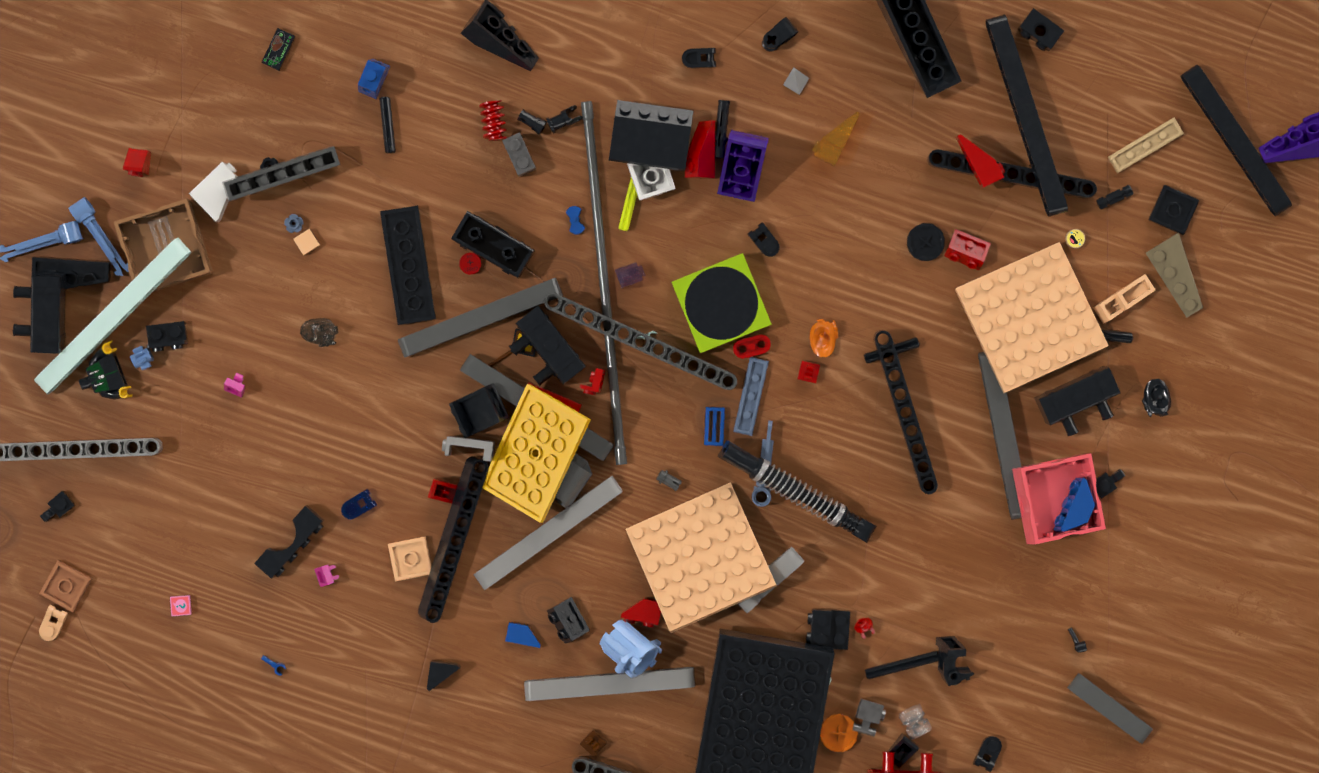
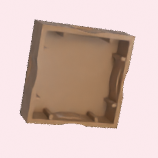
(141, 250)

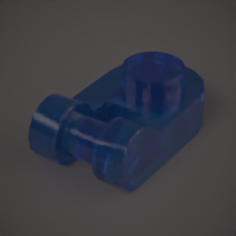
(352, 509)

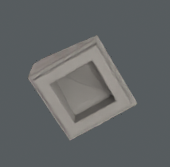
(796, 81)

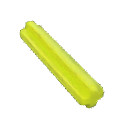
(628, 207)

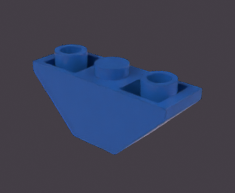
(1076, 507)

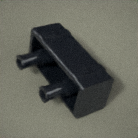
(493, 244)
(47, 312)
(550, 345)
(1077, 396)

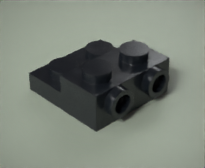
(829, 628)

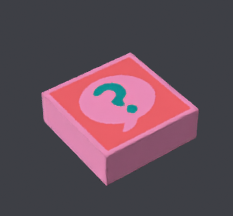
(180, 605)

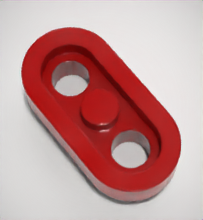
(751, 346)

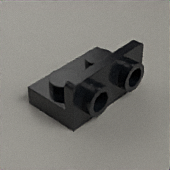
(166, 335)
(567, 620)

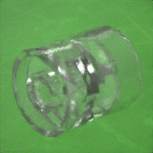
(915, 721)

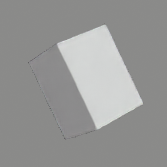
(650, 180)

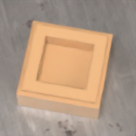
(306, 242)

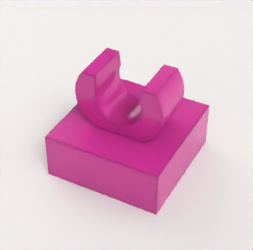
(235, 386)
(324, 575)

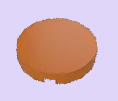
(838, 733)

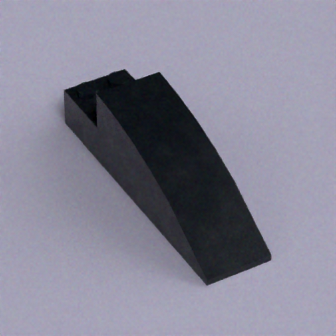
(920, 44)

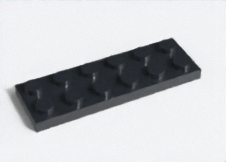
(408, 265)

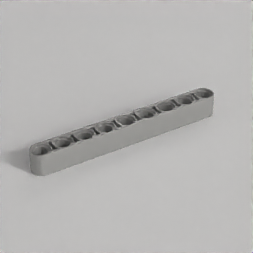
(85, 449)
(548, 532)
(608, 684)

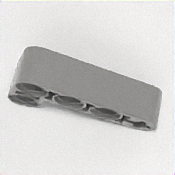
(780, 570)

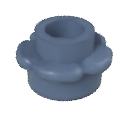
(293, 228)

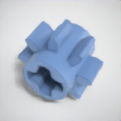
(141, 358)

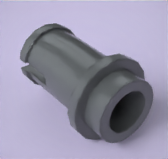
(668, 480)

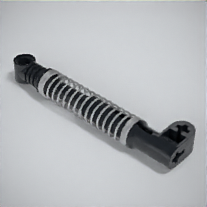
(761, 470)

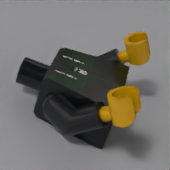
(106, 375)

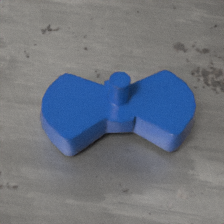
(573, 213)

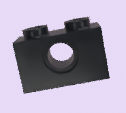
(1036, 19)

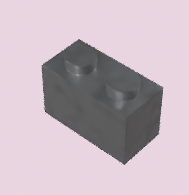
(519, 154)

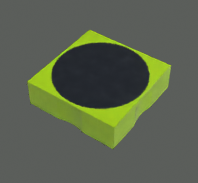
(721, 303)

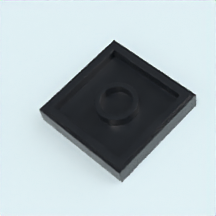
(1173, 210)

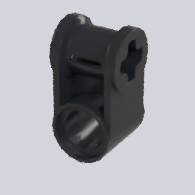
(781, 32)

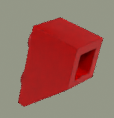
(137, 162)
(643, 611)

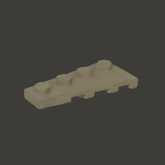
(1173, 267)

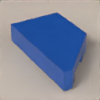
(521, 634)

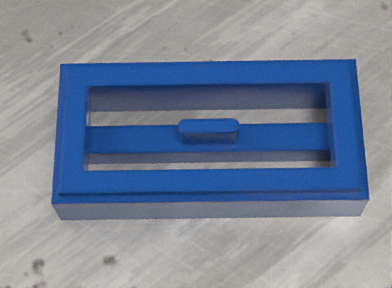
(714, 409)

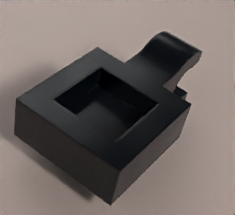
(1105, 483)
(59, 505)

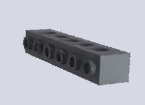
(281, 173)

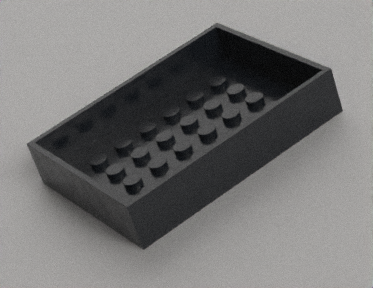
(764, 705)

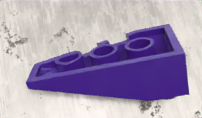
(1297, 143)

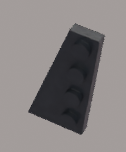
(77, 271)

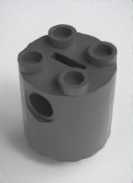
(574, 481)

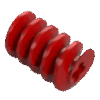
(493, 120)

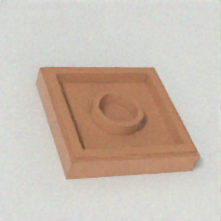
(65, 586)

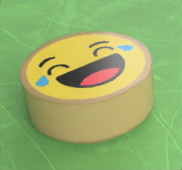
(1075, 238)

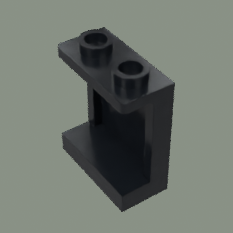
(478, 410)

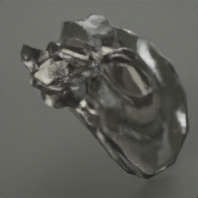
(319, 331)

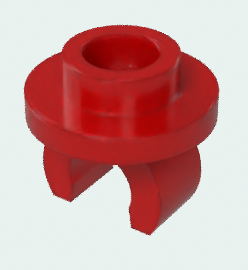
(863, 626)

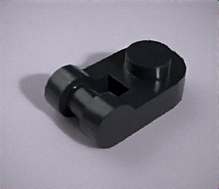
(692, 58)
(768, 246)
(992, 746)

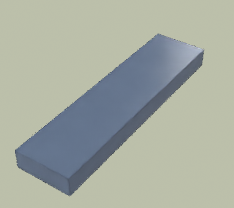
(750, 396)

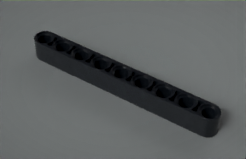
(1236, 140)
(1021, 173)
(917, 437)
(452, 529)

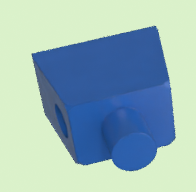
(373, 78)

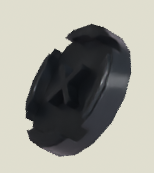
(925, 242)

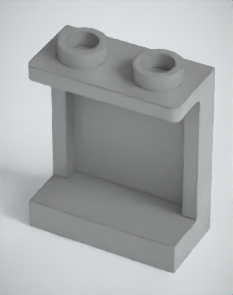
(488, 446)

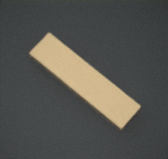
(1145, 145)

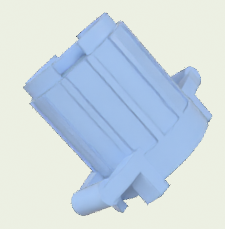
(630, 649)

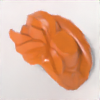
(823, 337)

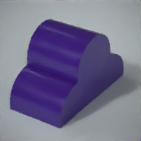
(742, 165)

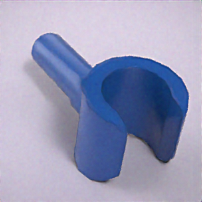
(274, 664)

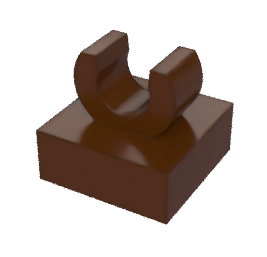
(593, 743)

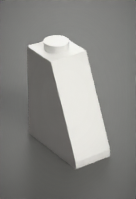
(211, 193)

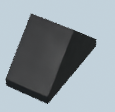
(439, 672)
(903, 749)

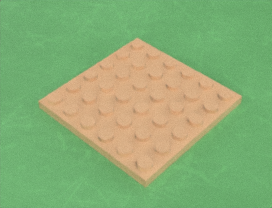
(1031, 317)
(700, 557)

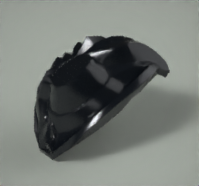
(1156, 398)

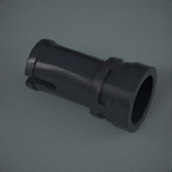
(535, 123)

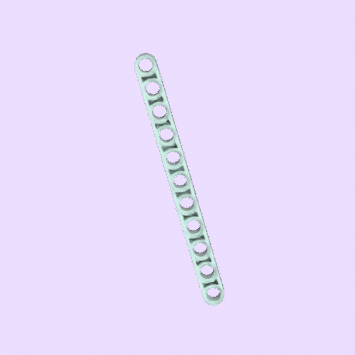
(112, 316)

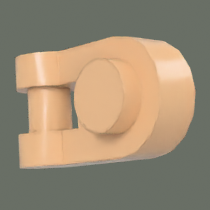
(50, 630)

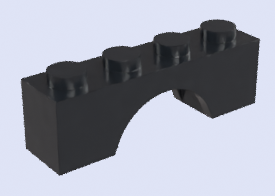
(306, 524)

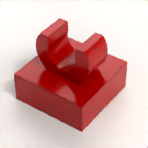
(808, 372)

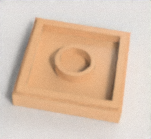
(410, 558)

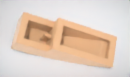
(1124, 298)

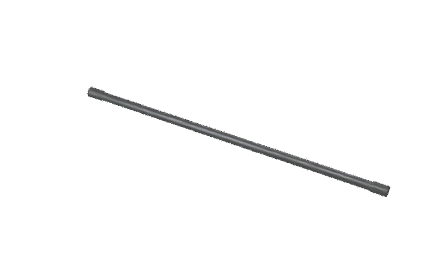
(587, 114)

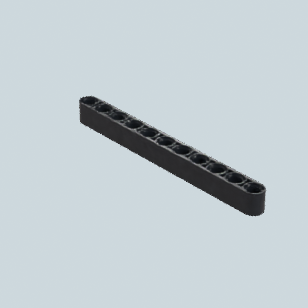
(1026, 115)

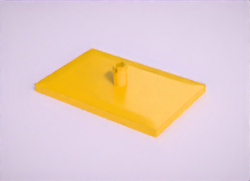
(535, 453)

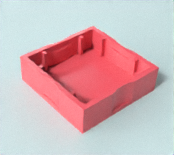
(1042, 491)

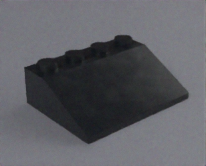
(651, 135)

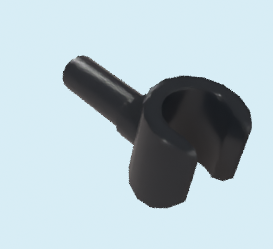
(1079, 646)

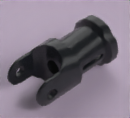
(562, 119)

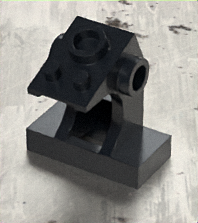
(949, 651)

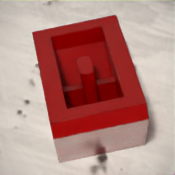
(442, 490)

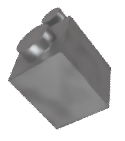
(869, 713)

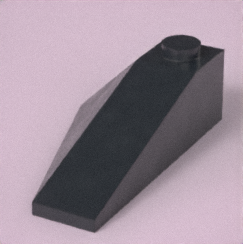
(493, 34)

